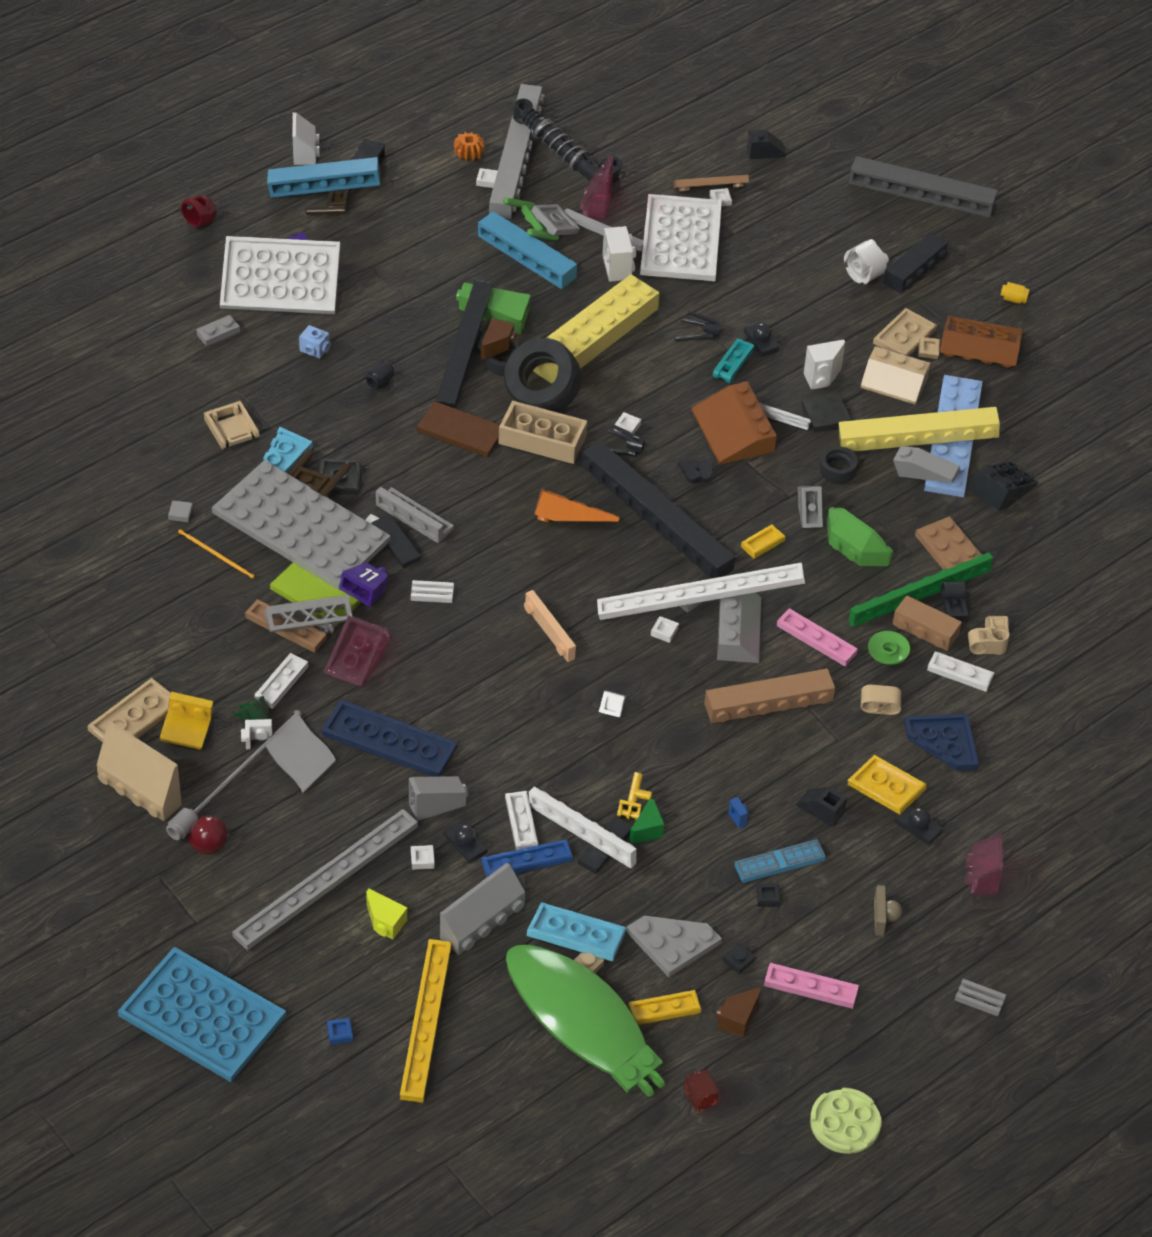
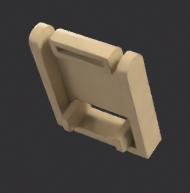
(233, 429)

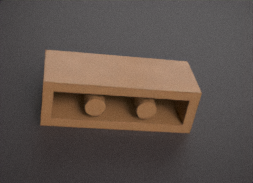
(927, 623)

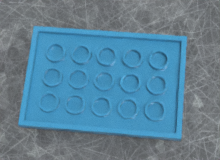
(202, 1014)

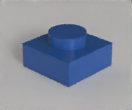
(738, 812)

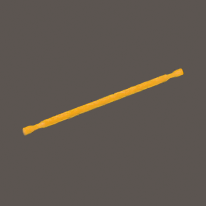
(216, 554)

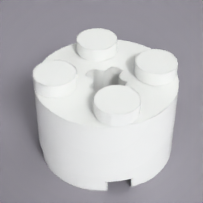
(865, 262)

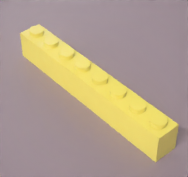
(919, 429)

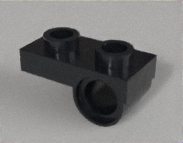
(954, 600)

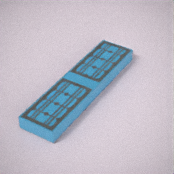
(779, 861)

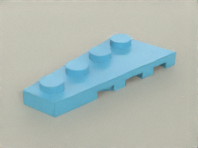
(286, 449)

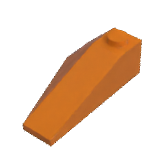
(560, 508)

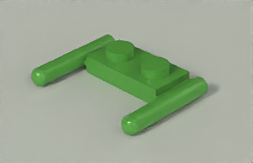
(540, 230)

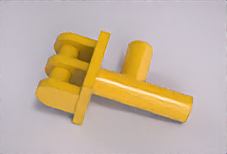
(635, 792)

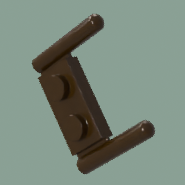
(336, 204)
(318, 482)

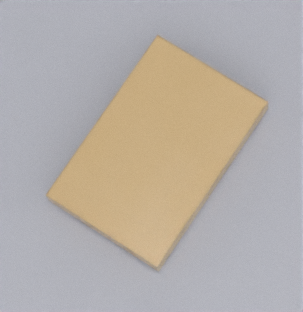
(904, 333)

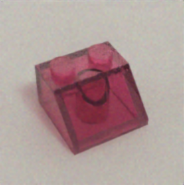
(985, 866)

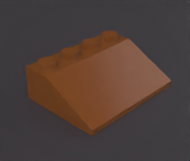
(981, 341)
(735, 424)

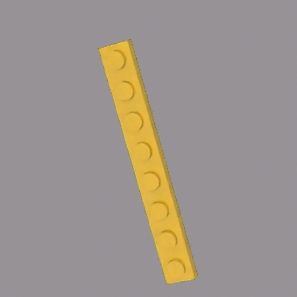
(425, 1021)

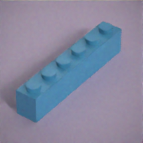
(323, 177)
(527, 250)

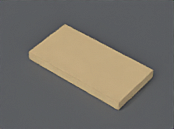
(136, 711)

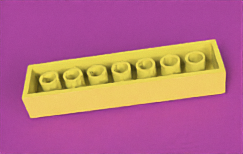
(603, 322)

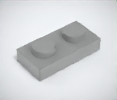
(218, 330)

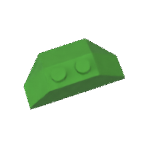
(856, 539)

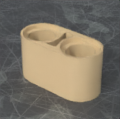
(881, 699)

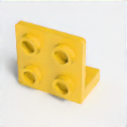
(187, 720)

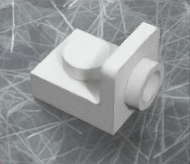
(256, 731)

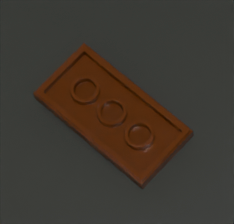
(460, 429)

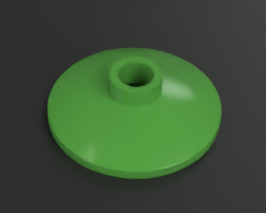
(889, 647)

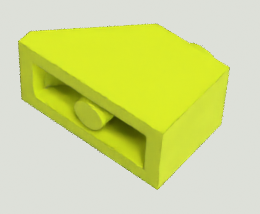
(385, 914)

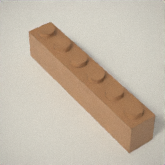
(769, 695)

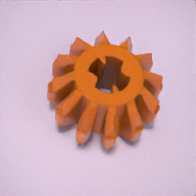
(469, 146)

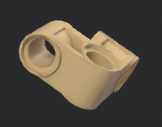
(992, 638)

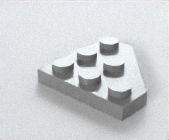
(673, 942)

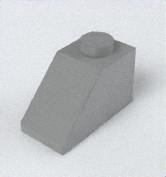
(810, 506)

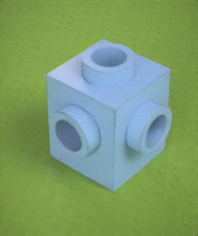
(314, 342)

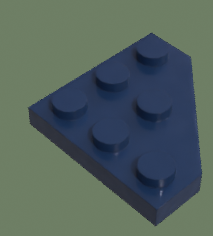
(945, 738)

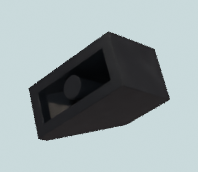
(764, 145)

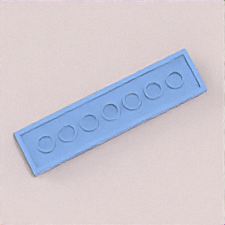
(955, 395)

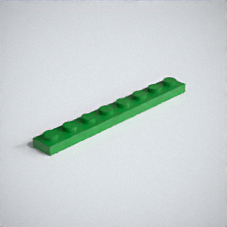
(919, 590)

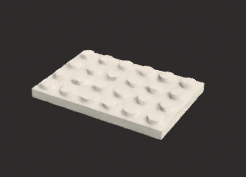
(681, 237)
(280, 275)

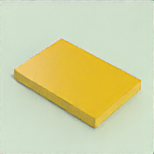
(887, 784)

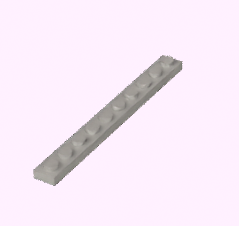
(324, 879)

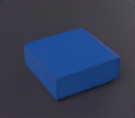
(340, 1031)

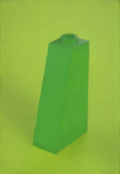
(502, 305)

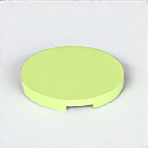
(845, 1120)

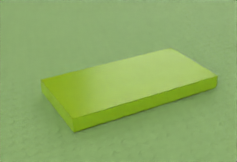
(300, 585)

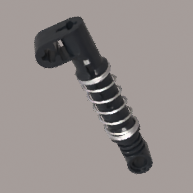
(542, 128)

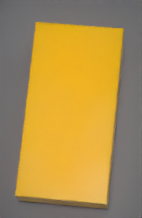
(763, 541)

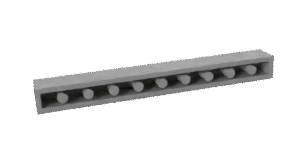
(515, 156)

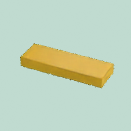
(665, 1007)

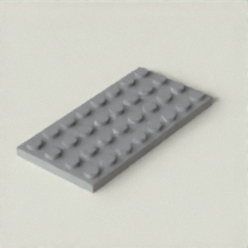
(300, 523)

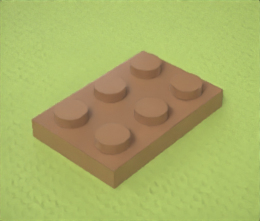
(946, 543)

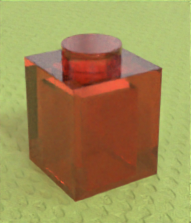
(701, 1090)

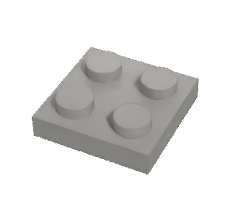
(555, 219)

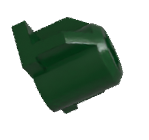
(254, 710)

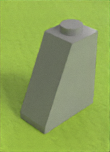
(435, 795)

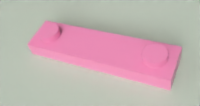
(817, 637)
(811, 985)

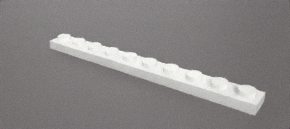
(700, 591)

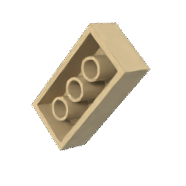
(542, 432)

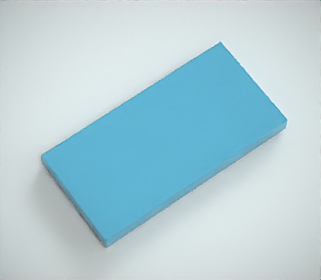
(576, 931)

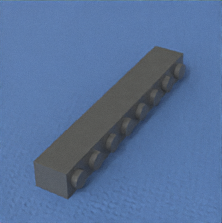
(923, 186)

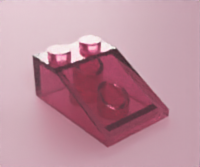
(599, 192)
(357, 651)

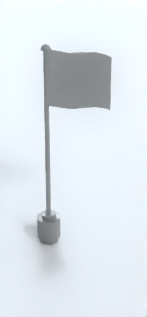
(293, 749)

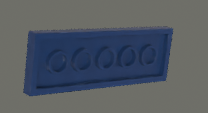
(389, 738)

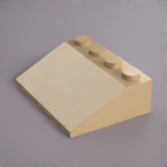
(139, 772)

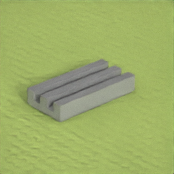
(980, 994)

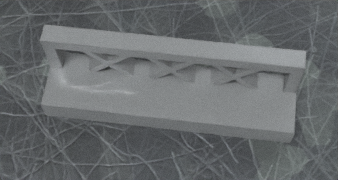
(413, 514)
(307, 608)

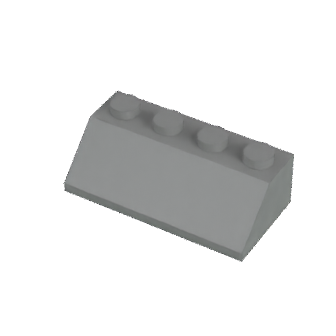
(739, 628)
(481, 909)

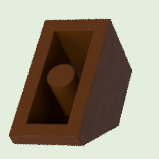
(497, 338)
(738, 1011)

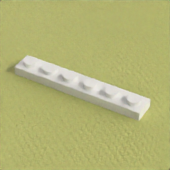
(582, 827)

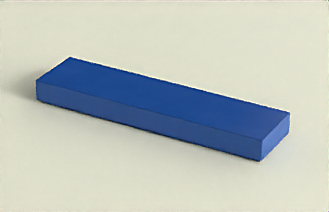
(529, 858)

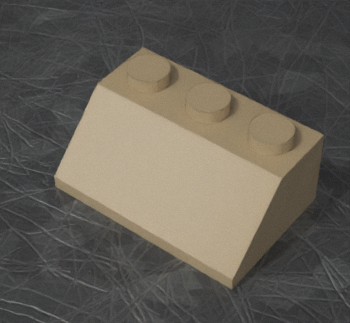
(895, 375)

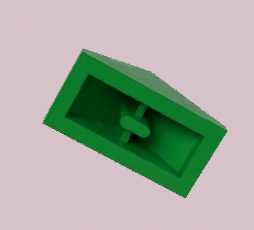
(648, 824)

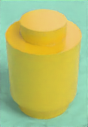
(1014, 293)

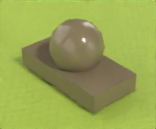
(884, 910)

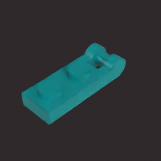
(733, 360)

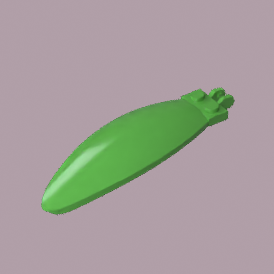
(584, 1015)

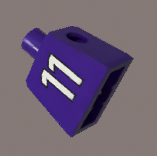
(364, 583)

